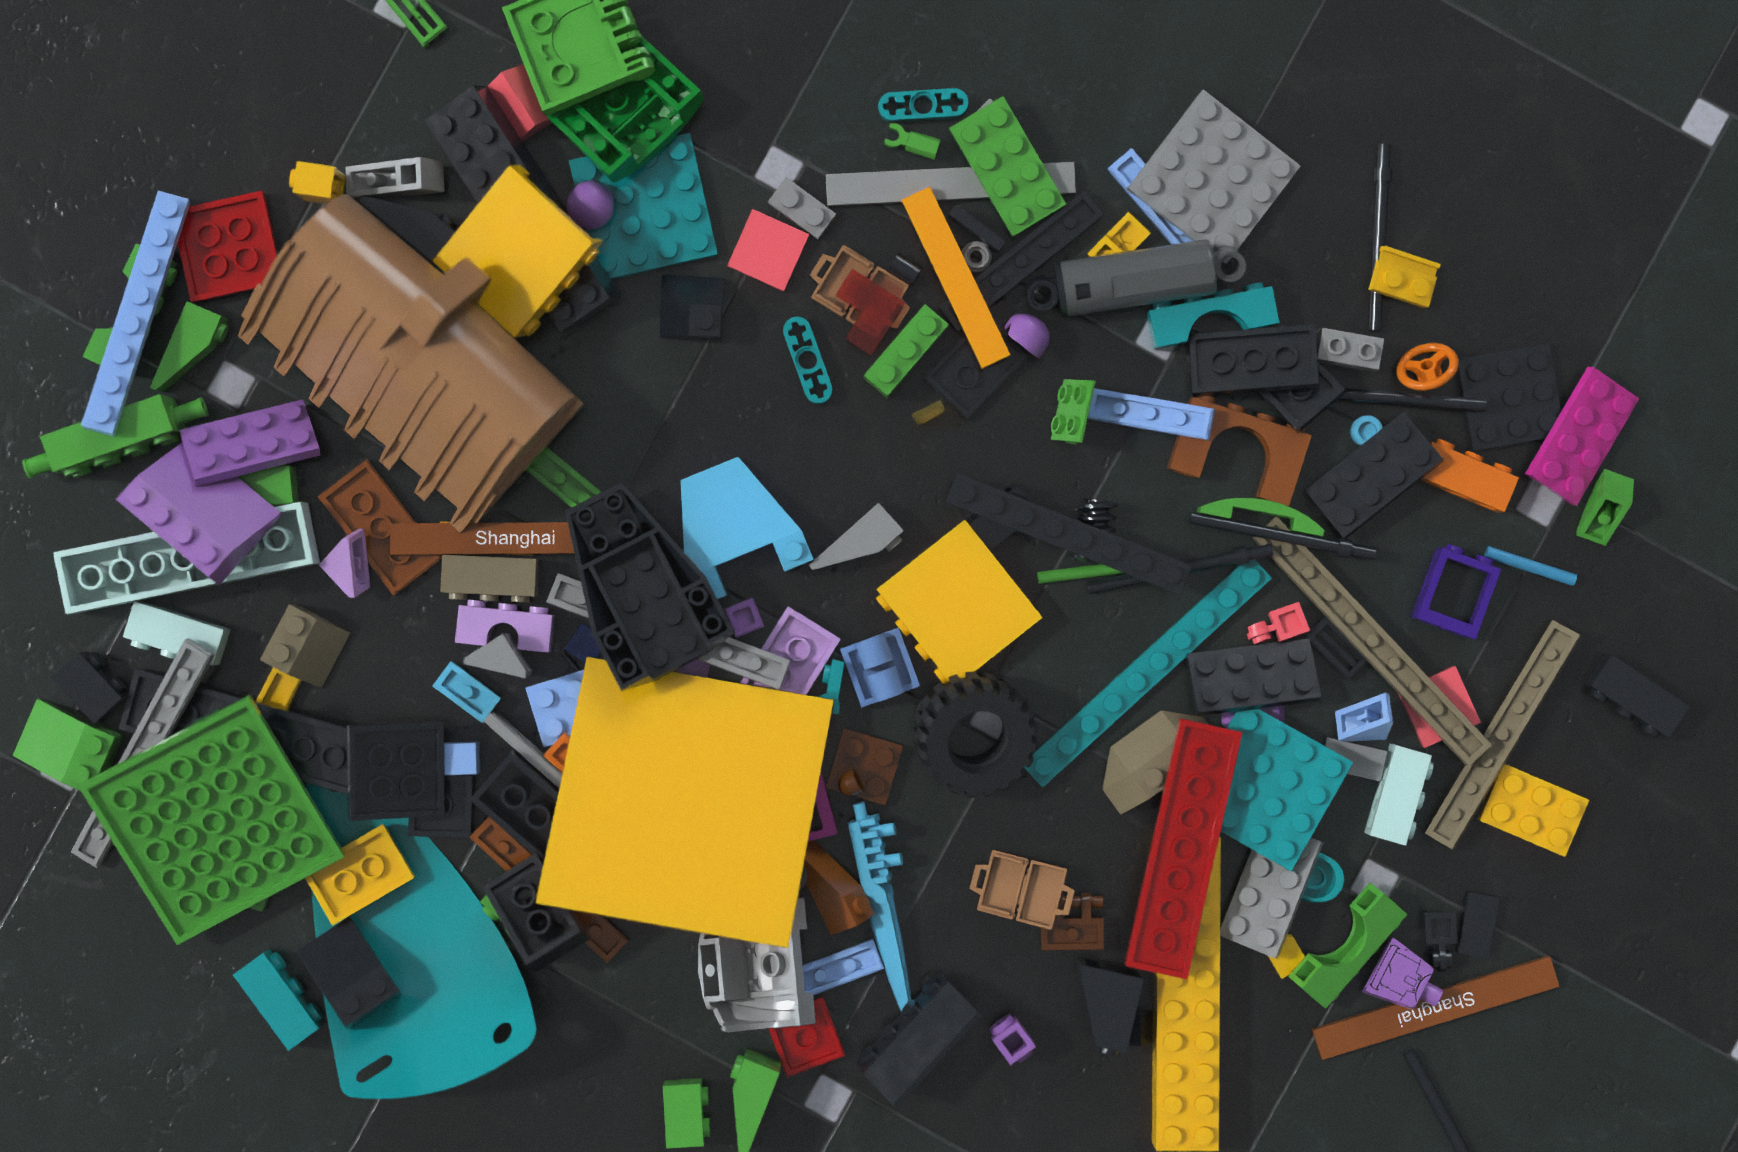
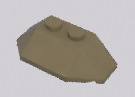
(1141, 760)

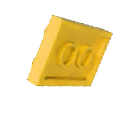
(1533, 810)
(366, 873)

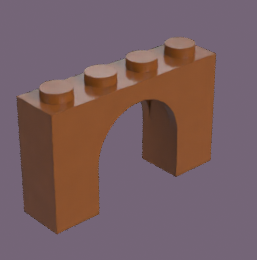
(1282, 448)

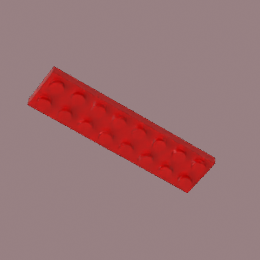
(1183, 848)

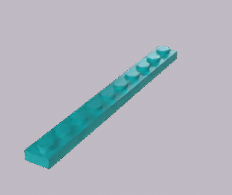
(1146, 671)

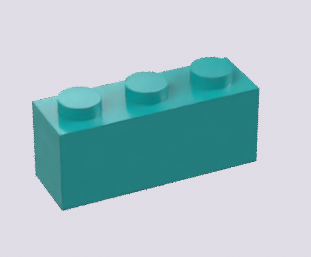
(279, 998)

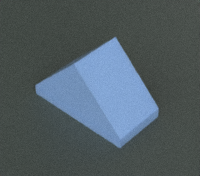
(1365, 720)

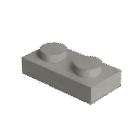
(802, 208)

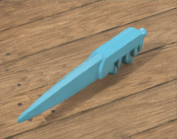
(875, 880)

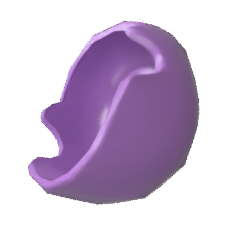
(590, 204)
(1029, 333)

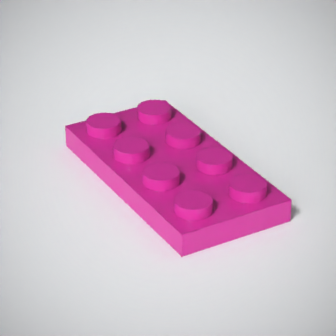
(1582, 435)

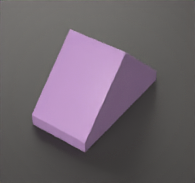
(349, 564)

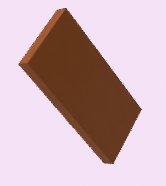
(368, 503)

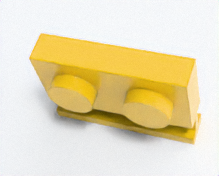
(1404, 277)

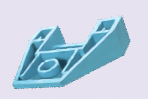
(731, 515)

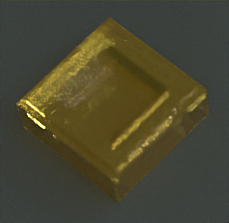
(928, 413)

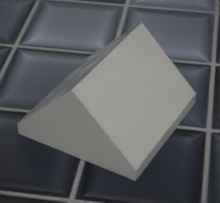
(501, 656)

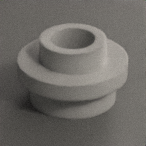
(985, 252)

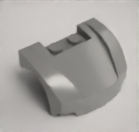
(755, 982)

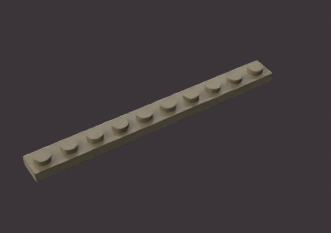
(1377, 647)

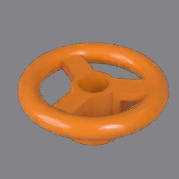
(1429, 369)

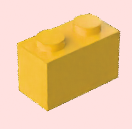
(317, 182)

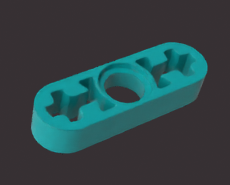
(945, 94)
(792, 341)

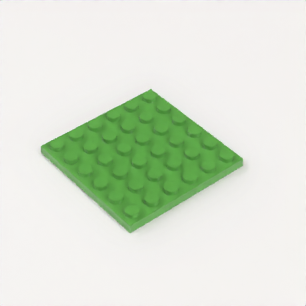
(212, 820)

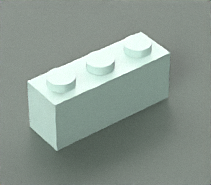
(168, 629)
(1399, 794)

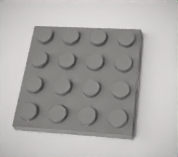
(1213, 175)

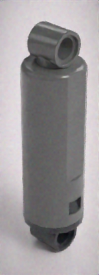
(1135, 278)

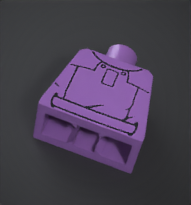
(1402, 978)

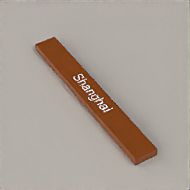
(480, 539)
(1454, 1003)

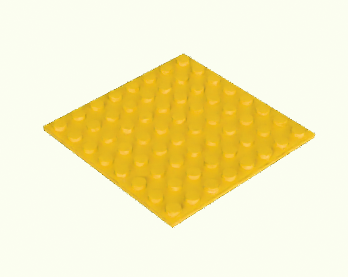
(686, 804)

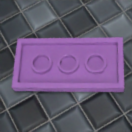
(249, 442)

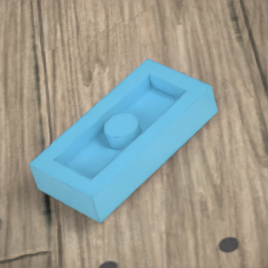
(467, 691)

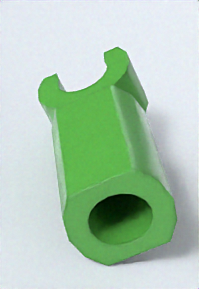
(914, 142)

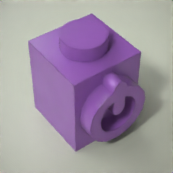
(1012, 1039)

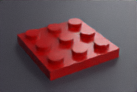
(227, 246)

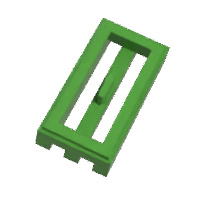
(432, 33)

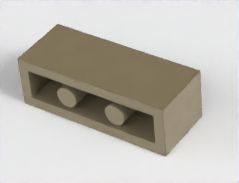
(489, 577)

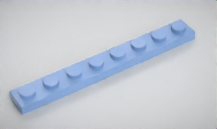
(135, 314)

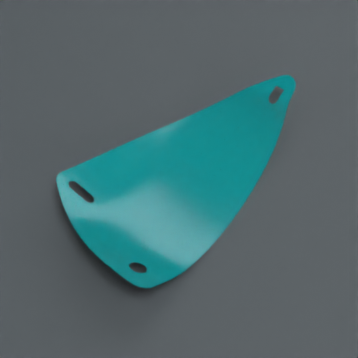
(445, 962)

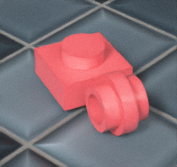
(1286, 622)

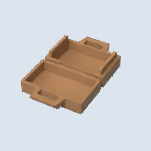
(836, 275)
(1035, 893)

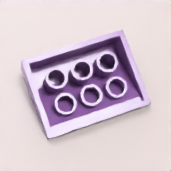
(204, 523)

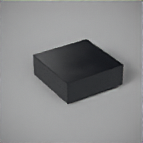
(1142, 1029)

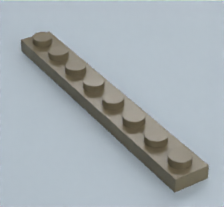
(1503, 734)

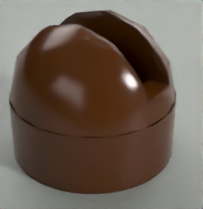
(850, 783)

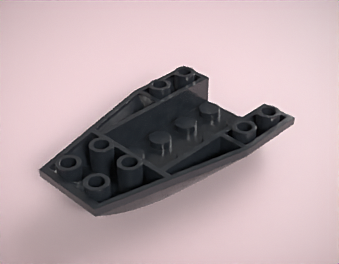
(641, 590)

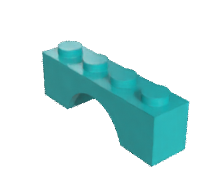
(1251, 309)

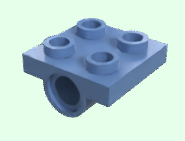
(880, 667)

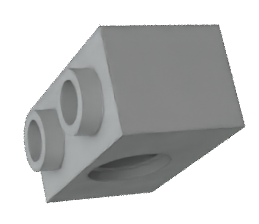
(1349, 349)

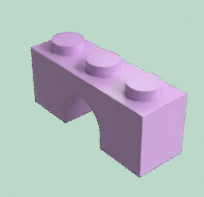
(477, 622)

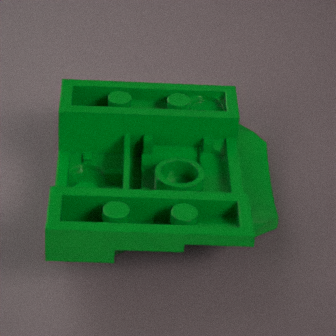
(632, 121)

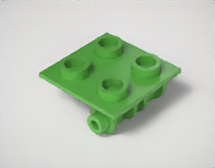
(1072, 410)

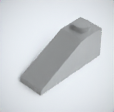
(395, 178)
(867, 536)

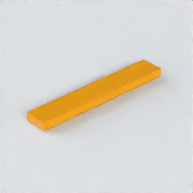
(955, 277)

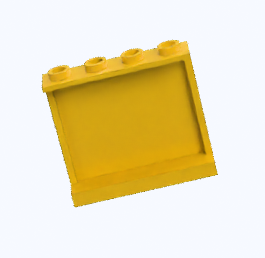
(523, 247)
(958, 603)

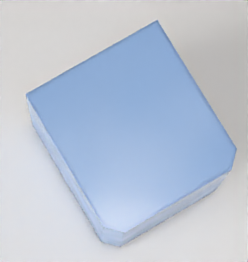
(462, 758)

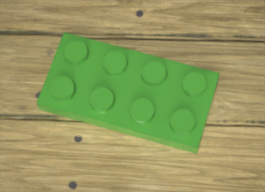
(1007, 166)

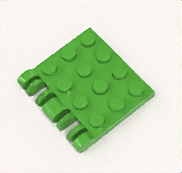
(576, 48)

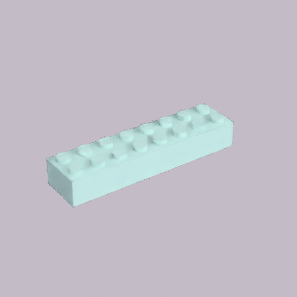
(151, 568)

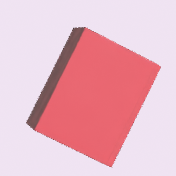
(519, 102)

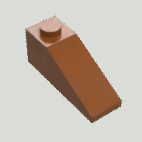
(835, 891)

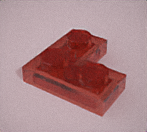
(876, 307)

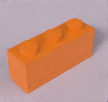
(1471, 478)

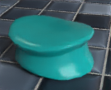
(1325, 880)

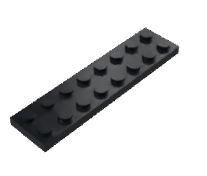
(312, 745)

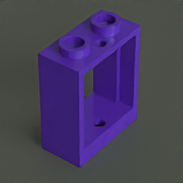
(1424, 614)

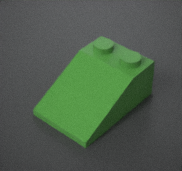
(66, 744)
(752, 1088)

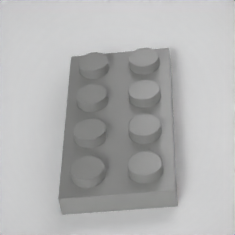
(1268, 901)

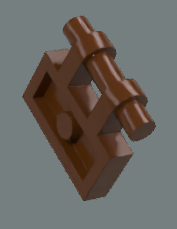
(1076, 932)

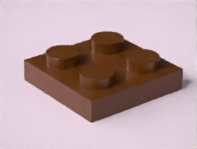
(873, 761)

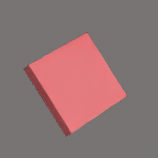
(768, 250)
(1452, 686)

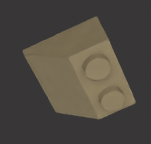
(305, 645)

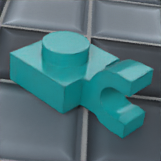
(833, 676)

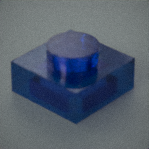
(583, 644)

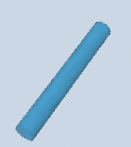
(1530, 566)

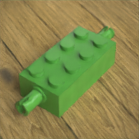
(140, 426)

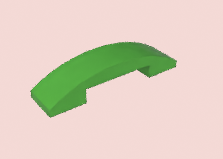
(1298, 521)

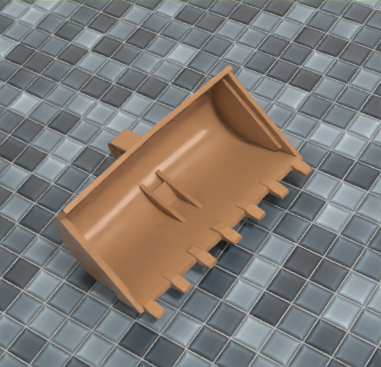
(408, 356)

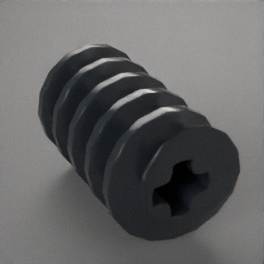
(1098, 517)

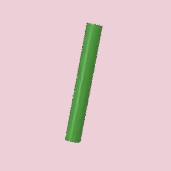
(1075, 573)

